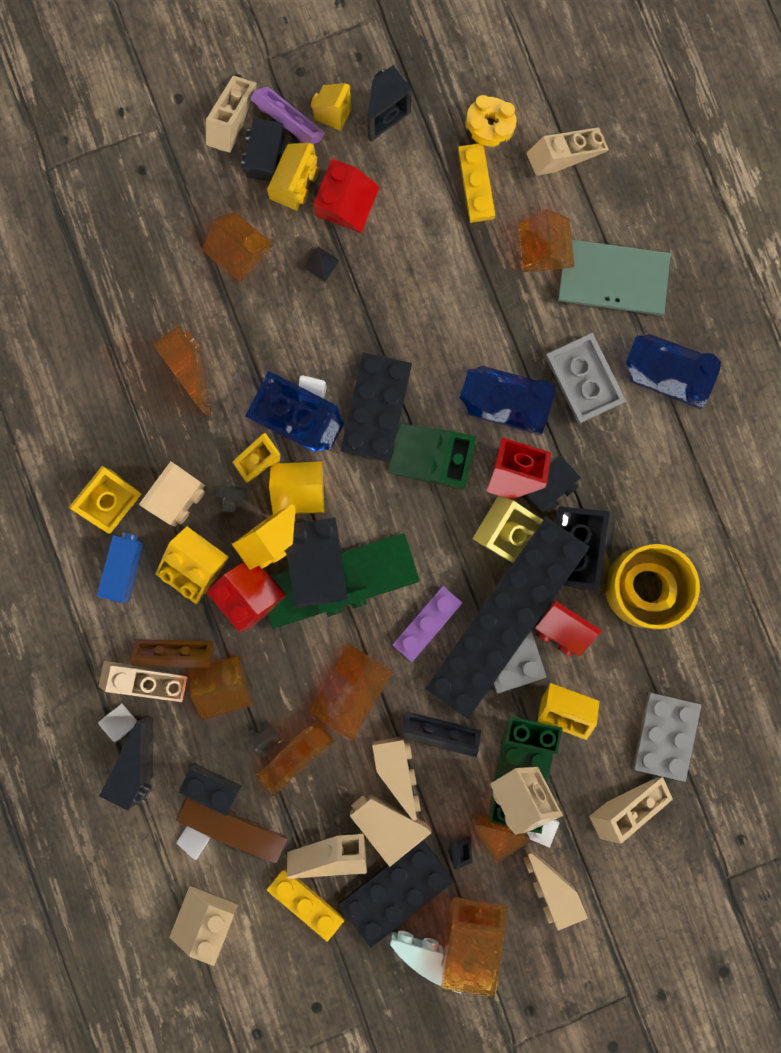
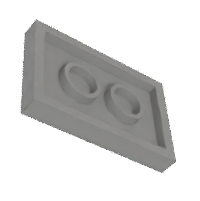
(585, 378)
(522, 668)
(666, 736)

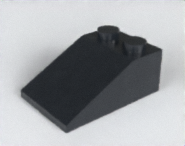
(316, 563)
(133, 770)

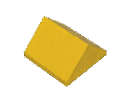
(297, 485)
(105, 499)

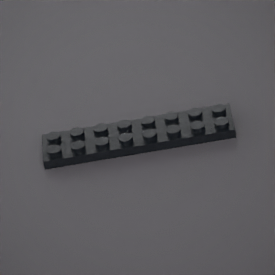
(507, 617)

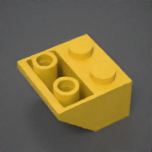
(294, 175)
(191, 564)

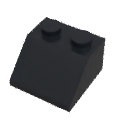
(388, 101)

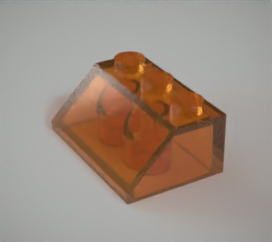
(350, 691)

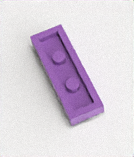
(283, 112)
(427, 624)

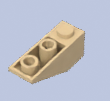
(565, 149)
(141, 682)
(393, 768)
(328, 858)
(561, 898)

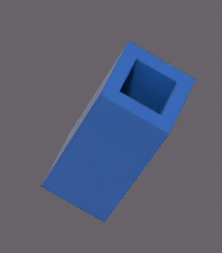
(120, 568)

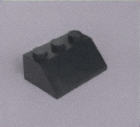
(597, 531)

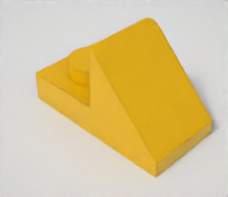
(257, 458)

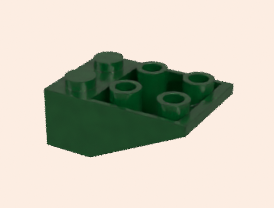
(432, 455)

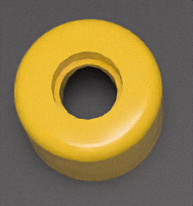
(678, 581)

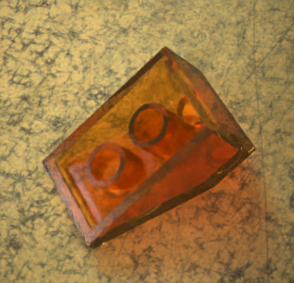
(182, 357)

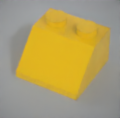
(268, 539)

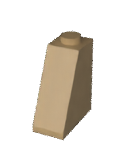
(388, 827)

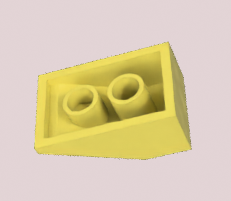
(507, 528)

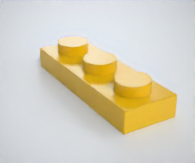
(476, 183)
(306, 905)

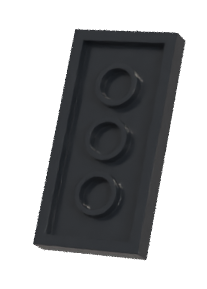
(376, 407)
(395, 893)

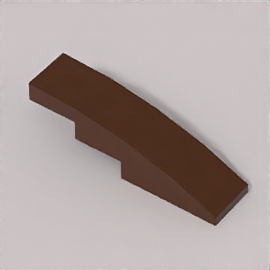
(232, 830)

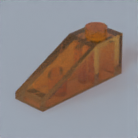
(295, 757)

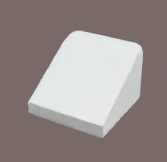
(313, 385)
(118, 723)
(193, 842)

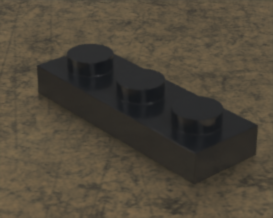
(440, 734)

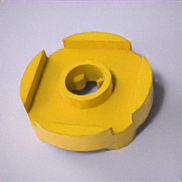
(495, 109)

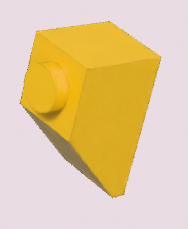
(332, 105)

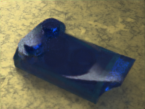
(673, 369)
(508, 399)
(295, 413)

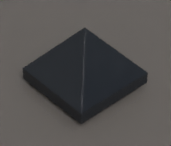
(321, 264)
(461, 852)

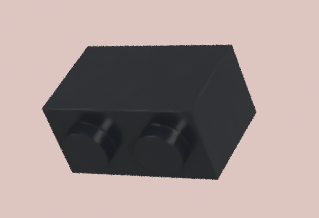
(264, 149)
(560, 481)
(210, 789)

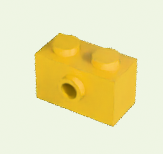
(578, 710)

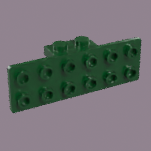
(367, 572)

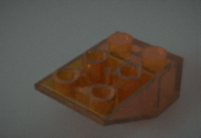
(473, 946)

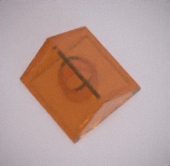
(546, 242)
(236, 245)
(219, 688)
(497, 838)

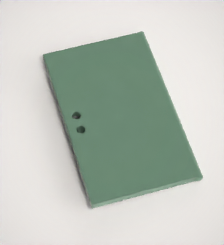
(616, 273)

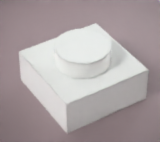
(547, 835)

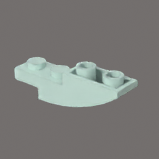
(421, 955)

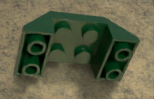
(524, 746)

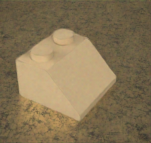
(173, 495)
(525, 799)
(203, 925)

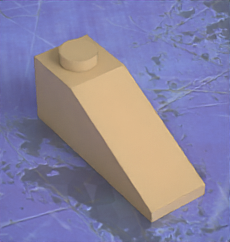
(229, 114)
(631, 810)

